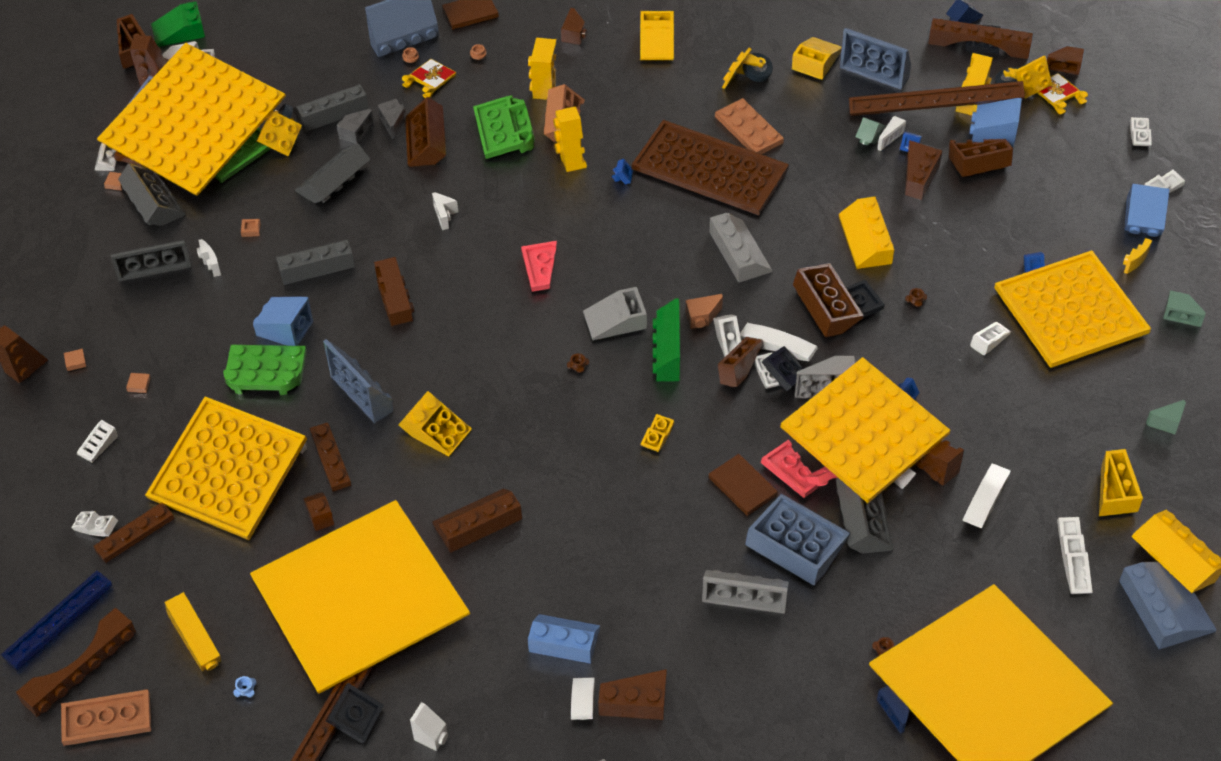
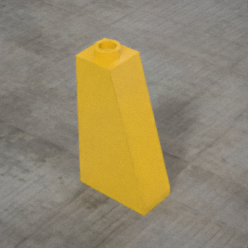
(192, 632)

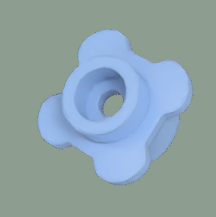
(242, 682)

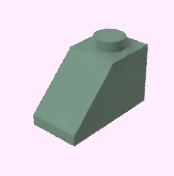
(869, 131)
(1183, 309)

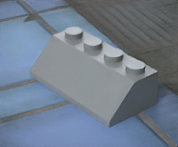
(738, 247)
(745, 591)

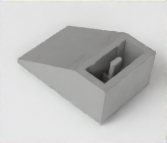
(616, 314)
(818, 376)

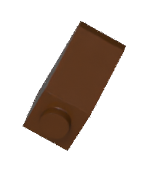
(573, 29)
(1066, 60)
(319, 511)

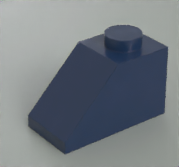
(963, 12)
(894, 707)

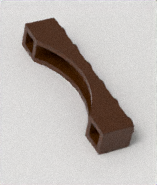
(1013, 42)
(45, 690)

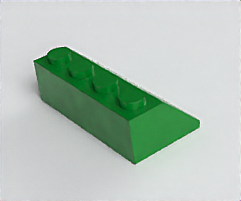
(668, 342)

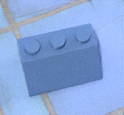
(563, 638)

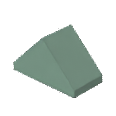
(1166, 417)

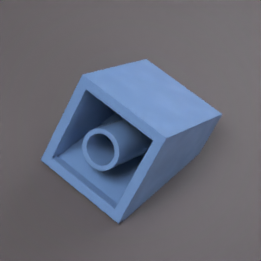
(996, 121)
(1146, 209)
(284, 320)

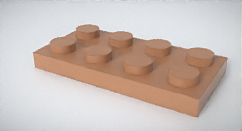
(749, 127)
(105, 717)

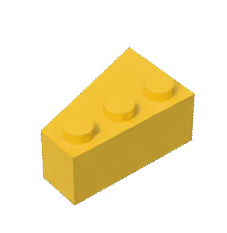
(542, 68)
(977, 75)
(568, 138)
(1118, 485)

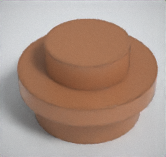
(478, 52)
(410, 55)

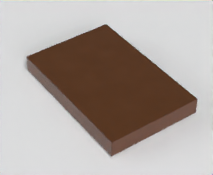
(469, 12)
(743, 484)

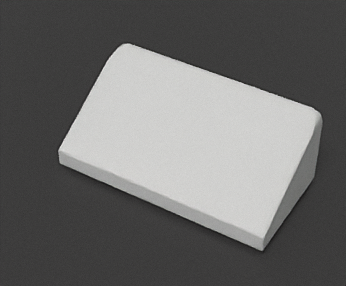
(105, 159)

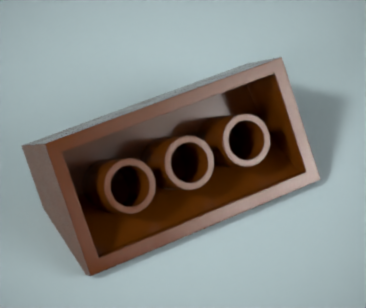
(425, 134)
(827, 299)
(478, 519)

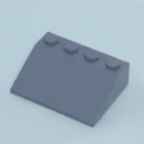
(400, 24)
(875, 59)
(357, 383)
(796, 539)
(1165, 605)

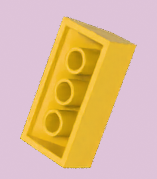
(867, 233)
(1179, 551)

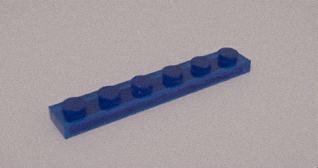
(56, 620)

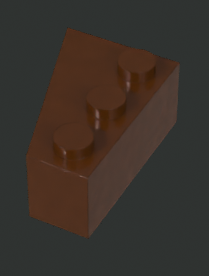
(126, 29)
(146, 57)
(980, 156)
(921, 168)
(393, 292)
(18, 356)
(942, 462)
(634, 696)

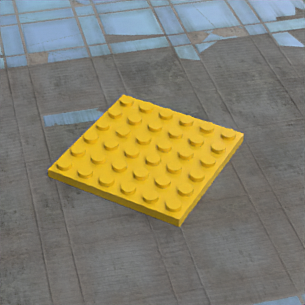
(1072, 308)
(865, 429)
(226, 467)

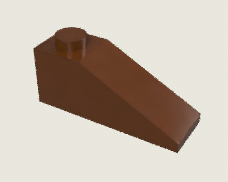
(738, 362)

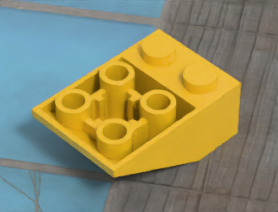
(657, 35)
(815, 57)
(435, 425)

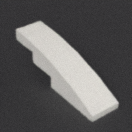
(776, 339)
(986, 495)
(1074, 555)

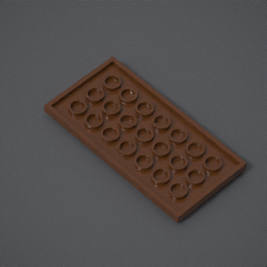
(710, 167)

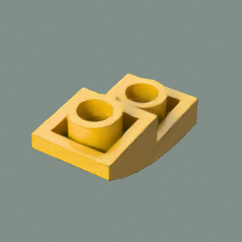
(1137, 256)
(658, 433)

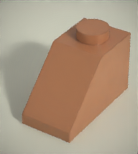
(703, 310)

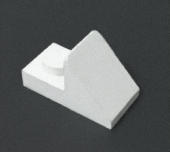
(444, 208)

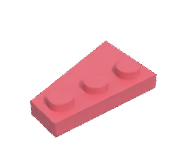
(539, 264)
(788, 467)

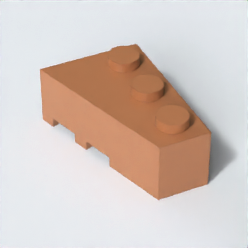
(558, 99)

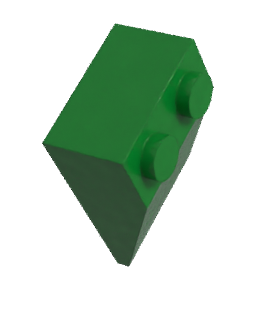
(178, 25)

